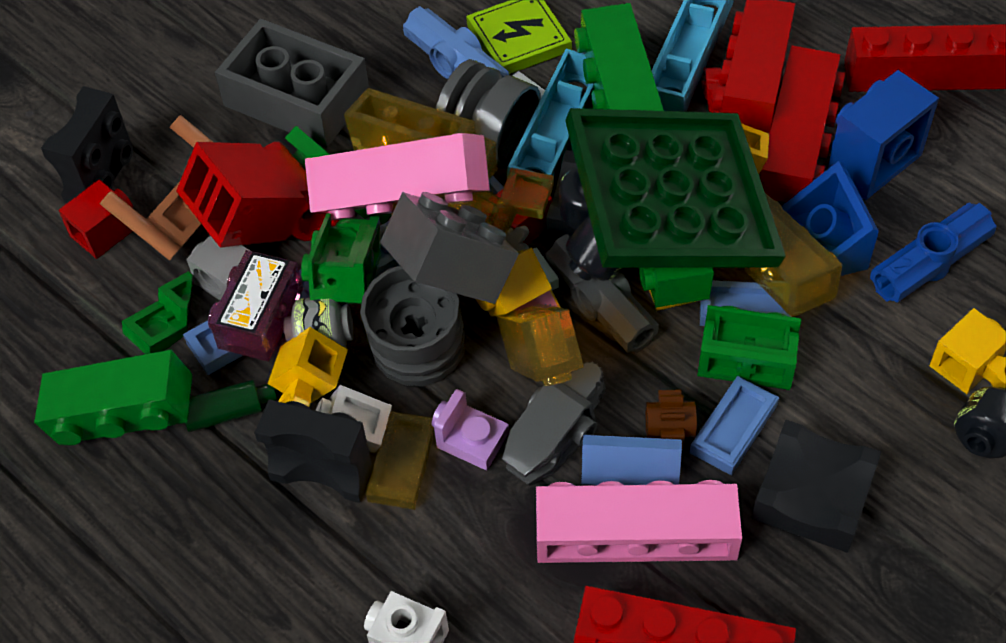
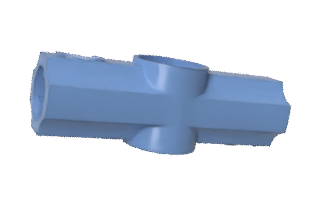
(444, 43)

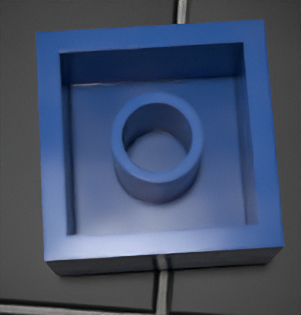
(883, 131)

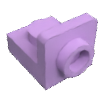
(467, 431)

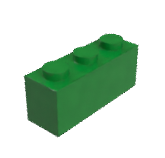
(114, 398)

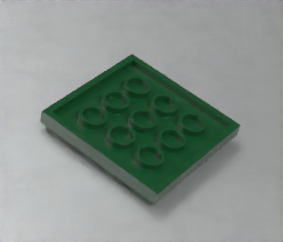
(672, 189)

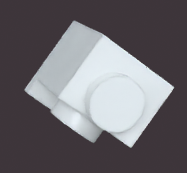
(424, 623)

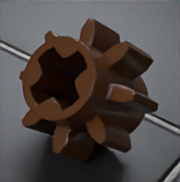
(670, 417)

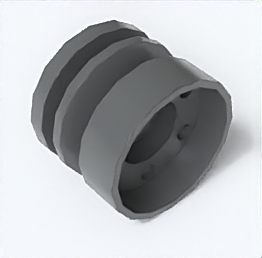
(495, 104)
(397, 311)

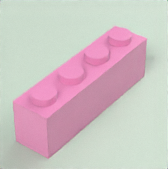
(377, 176)
(638, 522)

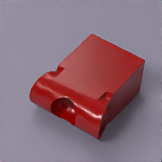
(248, 193)

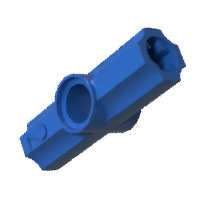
(933, 252)

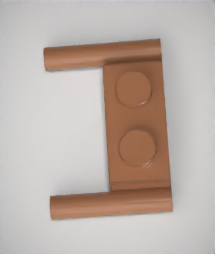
(172, 220)

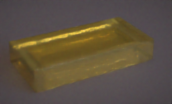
(401, 461)

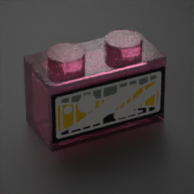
(255, 304)

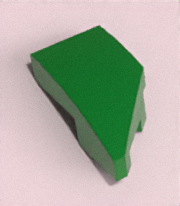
(163, 321)

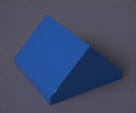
(836, 218)

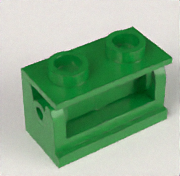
(342, 259)
(749, 346)

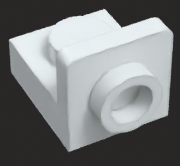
(363, 408)

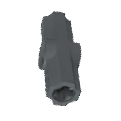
(606, 301)

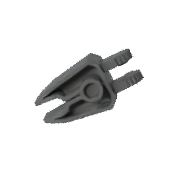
(554, 425)

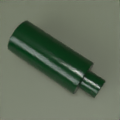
(227, 404)

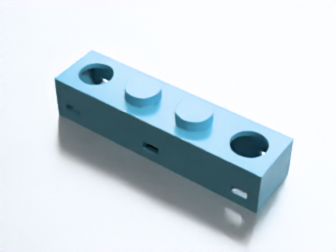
(688, 51)
(547, 132)

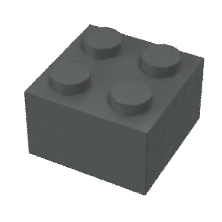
(449, 247)

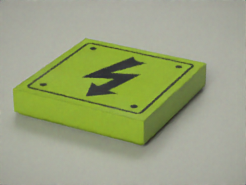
(519, 33)

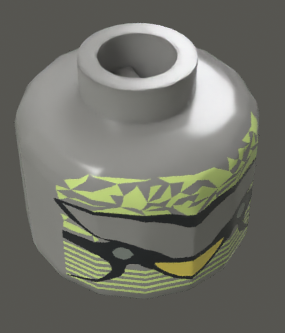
(324, 316)

